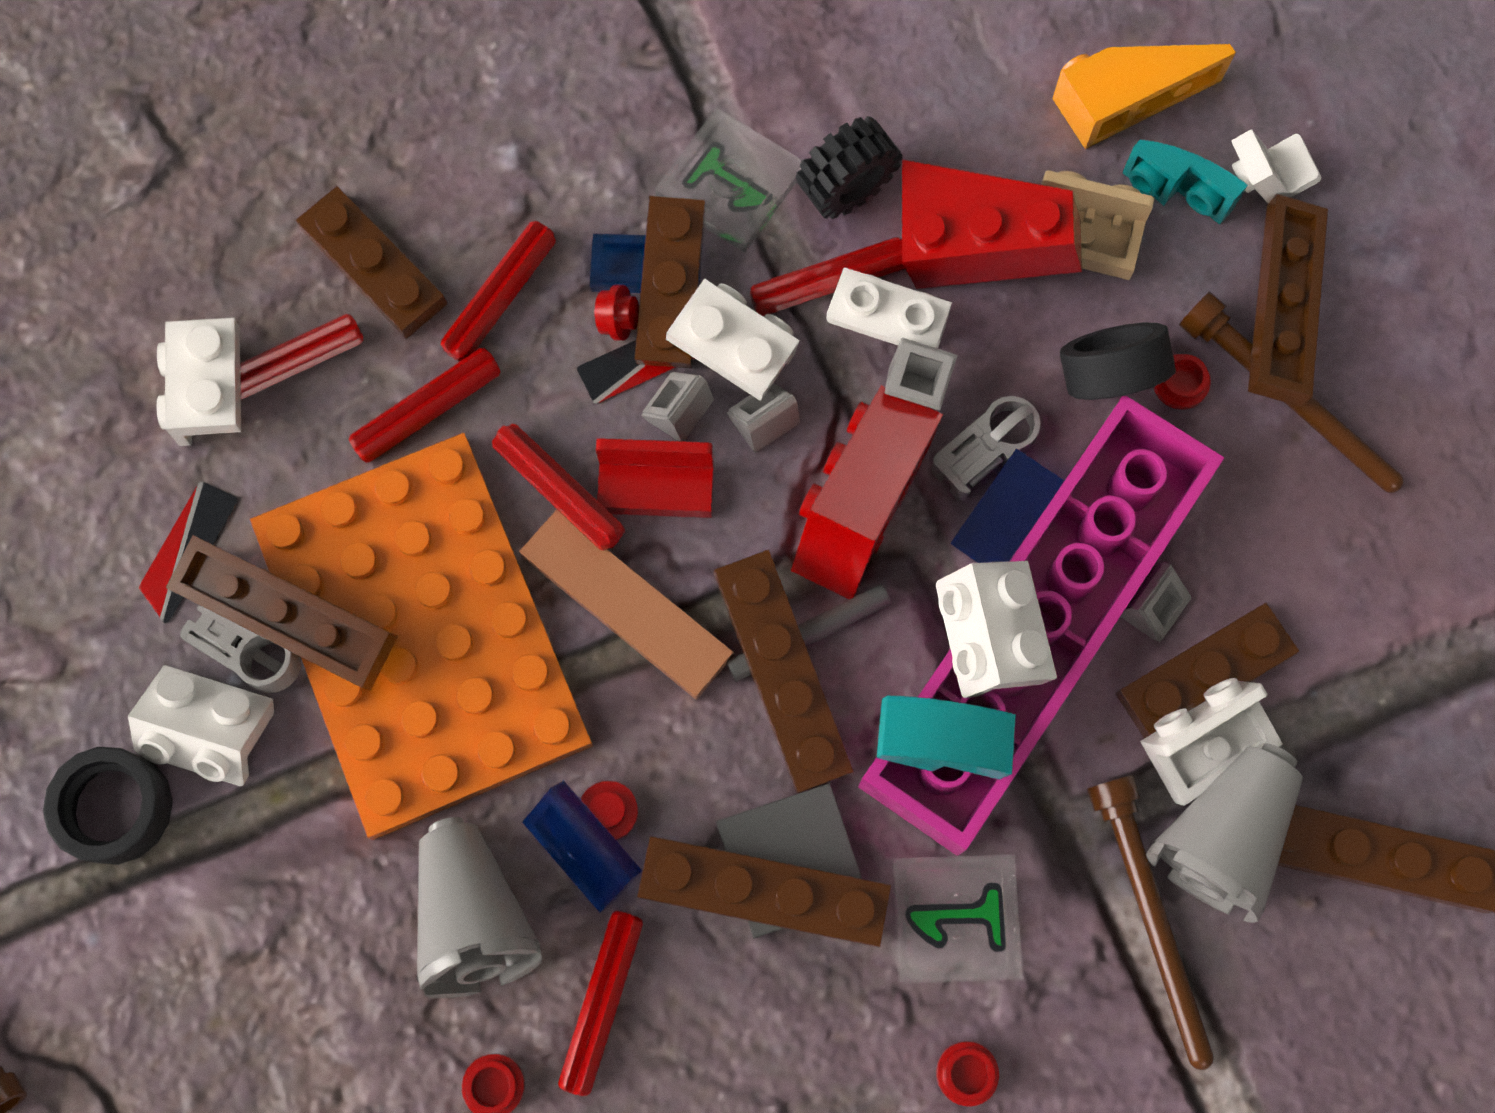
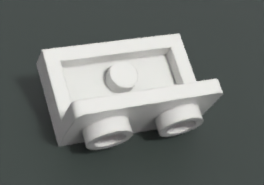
(887, 310)
(733, 338)
(200, 378)
(995, 627)
(199, 725)
(1201, 743)

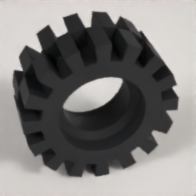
(849, 167)

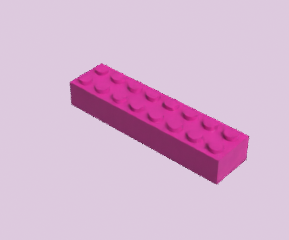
(1085, 568)

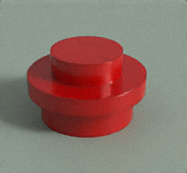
(616, 312)
(1187, 386)
(612, 806)
(967, 1073)
(493, 1084)

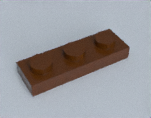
(371, 262)
(668, 276)
(1236, 651)

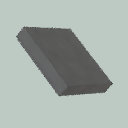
(792, 831)

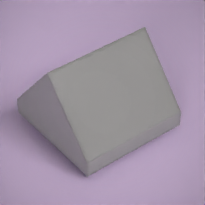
(920, 373)
(679, 404)
(765, 419)
(1157, 602)

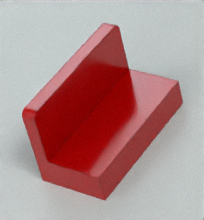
(655, 477)

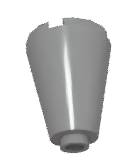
(1234, 832)
(467, 915)

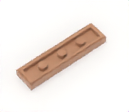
(627, 605)

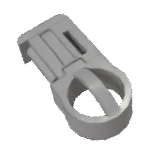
(980, 449)
(237, 648)

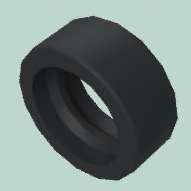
(1117, 361)
(68, 784)

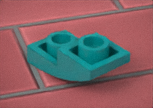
(1166, 169)
(947, 734)

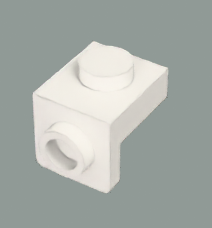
(1277, 170)

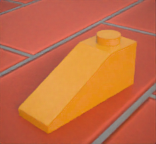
(1133, 83)

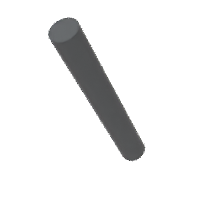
(826, 623)

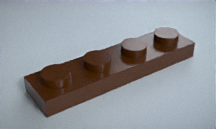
(1288, 301)
(282, 612)
(782, 671)
(1390, 859)
(764, 891)

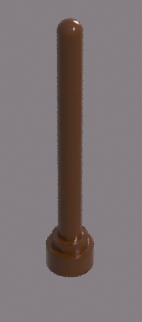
(1211, 322)
(1117, 804)

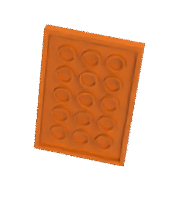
(473, 674)

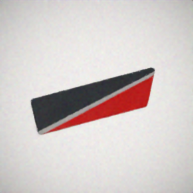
(616, 373)
(202, 517)

